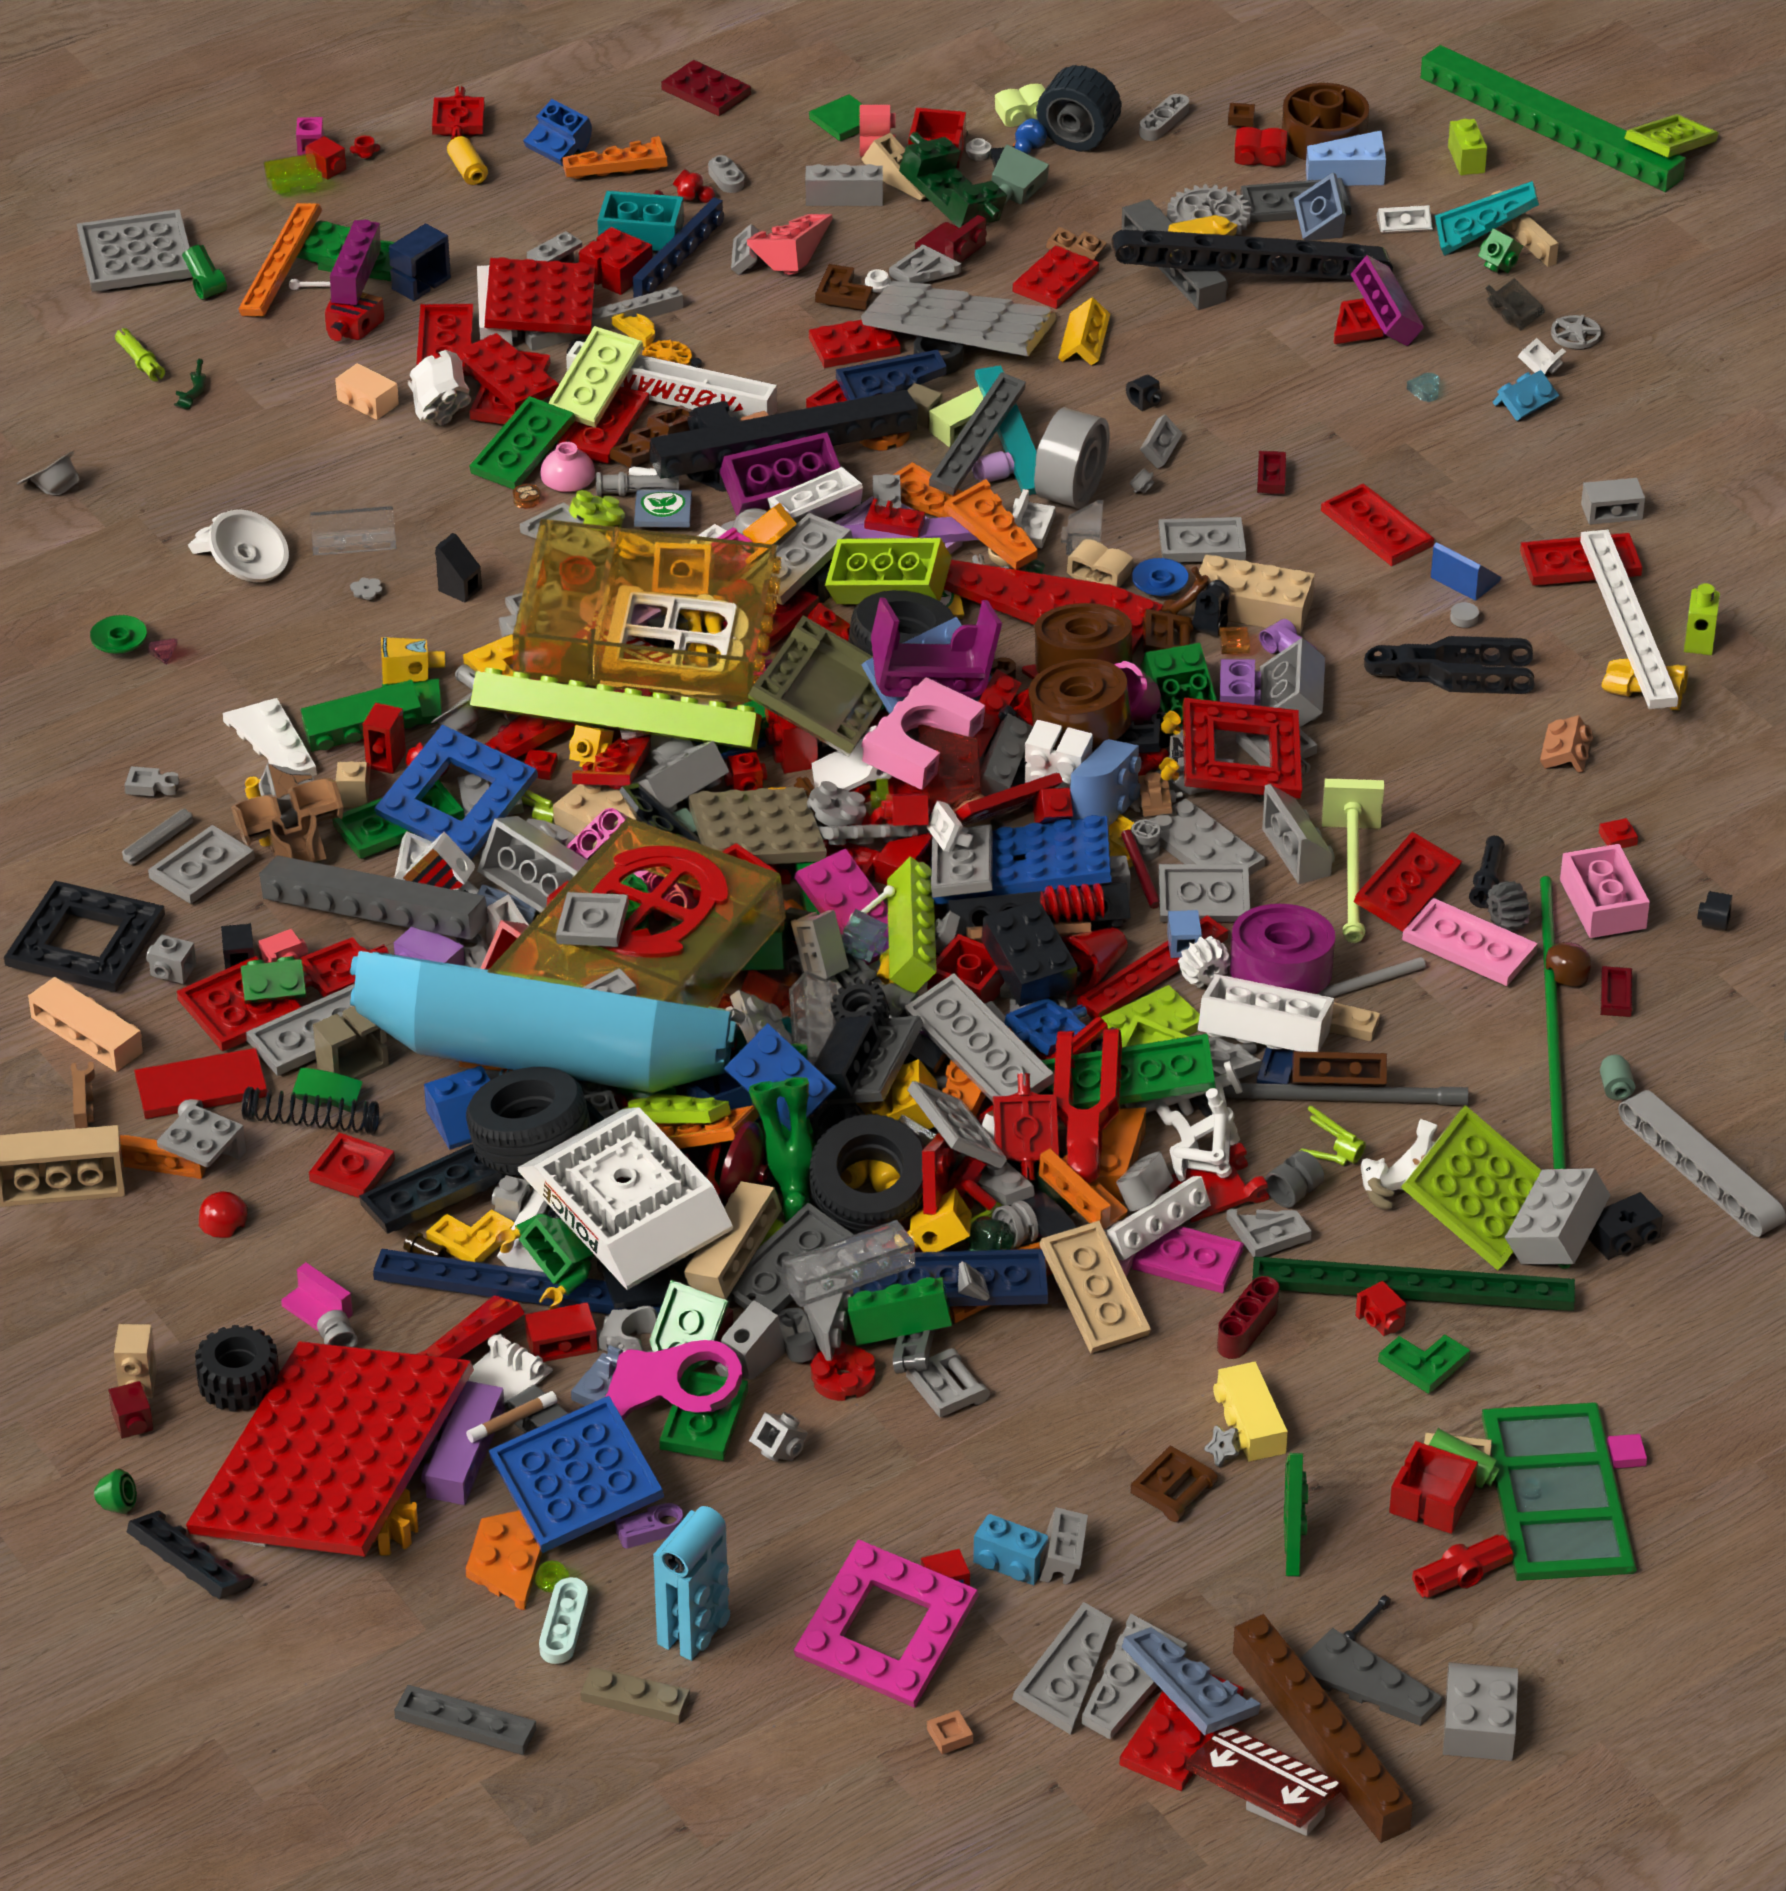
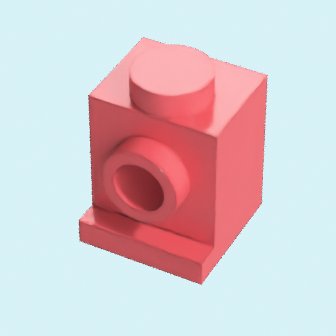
(282, 945)

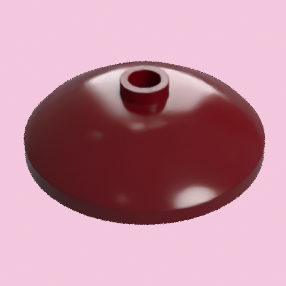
(744, 1160)

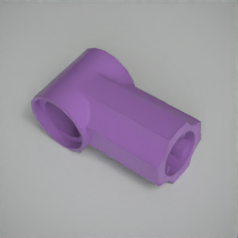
(1279, 636)

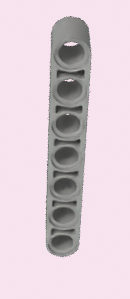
(1702, 1163)

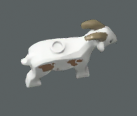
(1382, 1181)

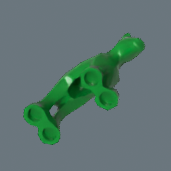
(787, 1151)

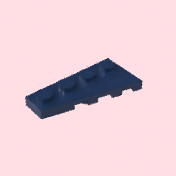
(890, 374)

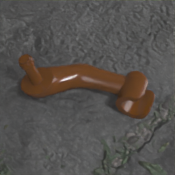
(1198, 586)

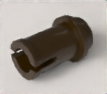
(417, 1244)

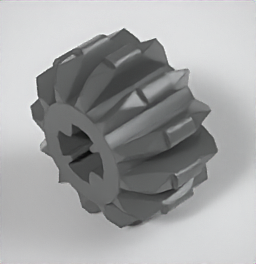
(1508, 906)

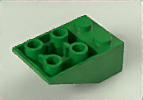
(1179, 675)

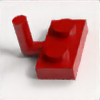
(966, 1178)

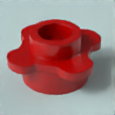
(364, 146)

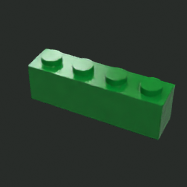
(342, 718)

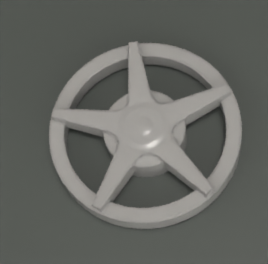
(1575, 331)

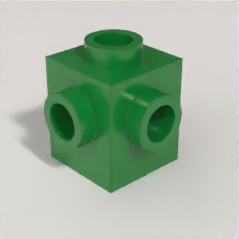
(1500, 252)

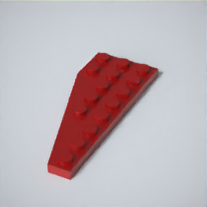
(1032, 594)

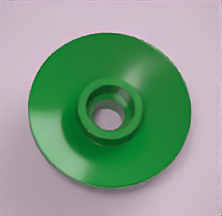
(118, 634)

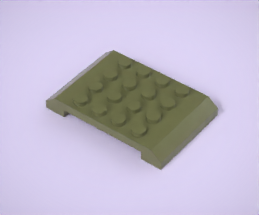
(820, 686)

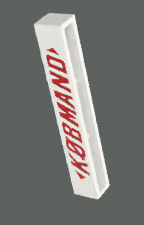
(694, 386)

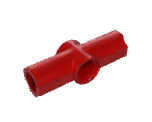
(1462, 1566)

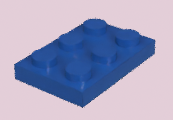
(774, 1060)

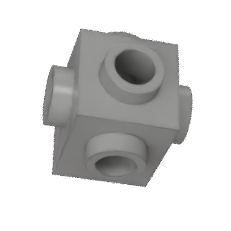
(171, 959)
(779, 1436)

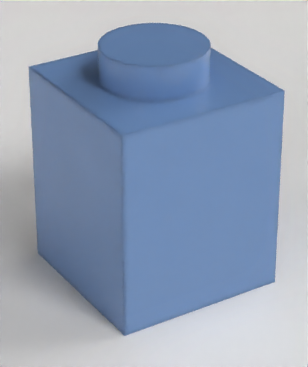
(1182, 929)

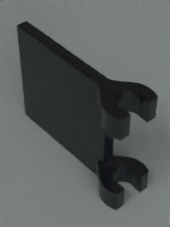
(645, 1293)

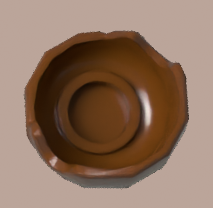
(1569, 962)

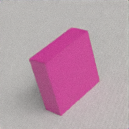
(1626, 1451)

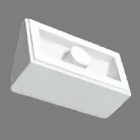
(1404, 219)

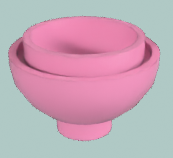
(567, 468)

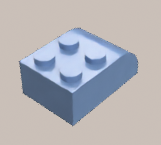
(1106, 781)

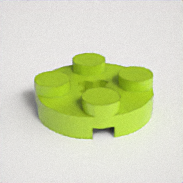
(596, 509)

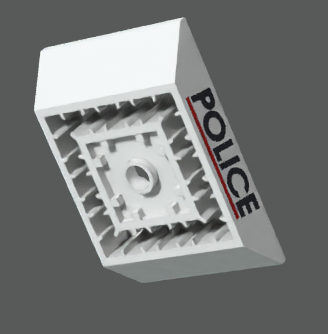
(633, 1224)

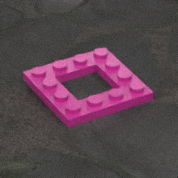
(900, 1679)

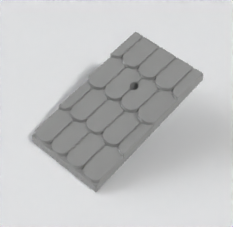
(959, 317)

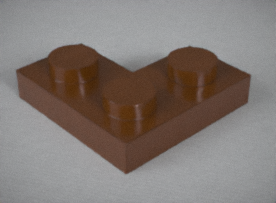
(839, 291)

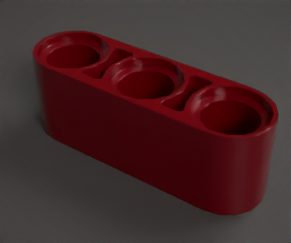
(1247, 1317)

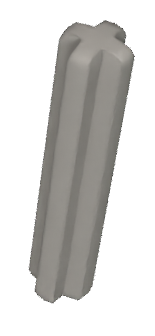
(157, 836)

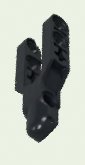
(1445, 664)

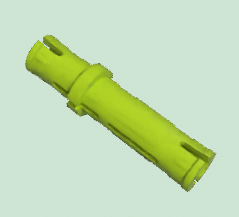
(144, 359)

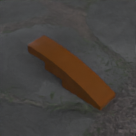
(638, 445)

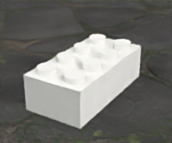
(1265, 1014)

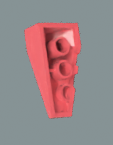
(791, 245)

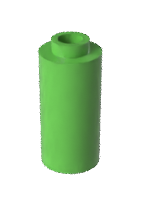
(1485, 1471)

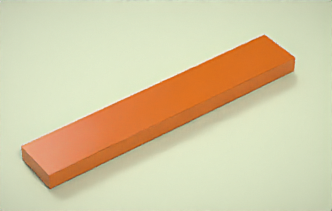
(280, 259)

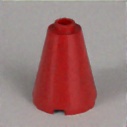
(1095, 954)

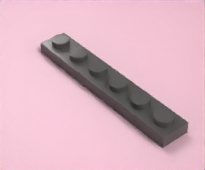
(977, 433)

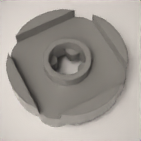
(836, 805)

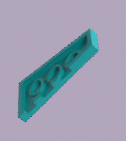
(1477, 218)

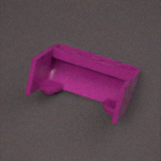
(959, 665)

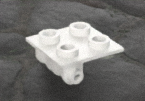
(509, 1367)

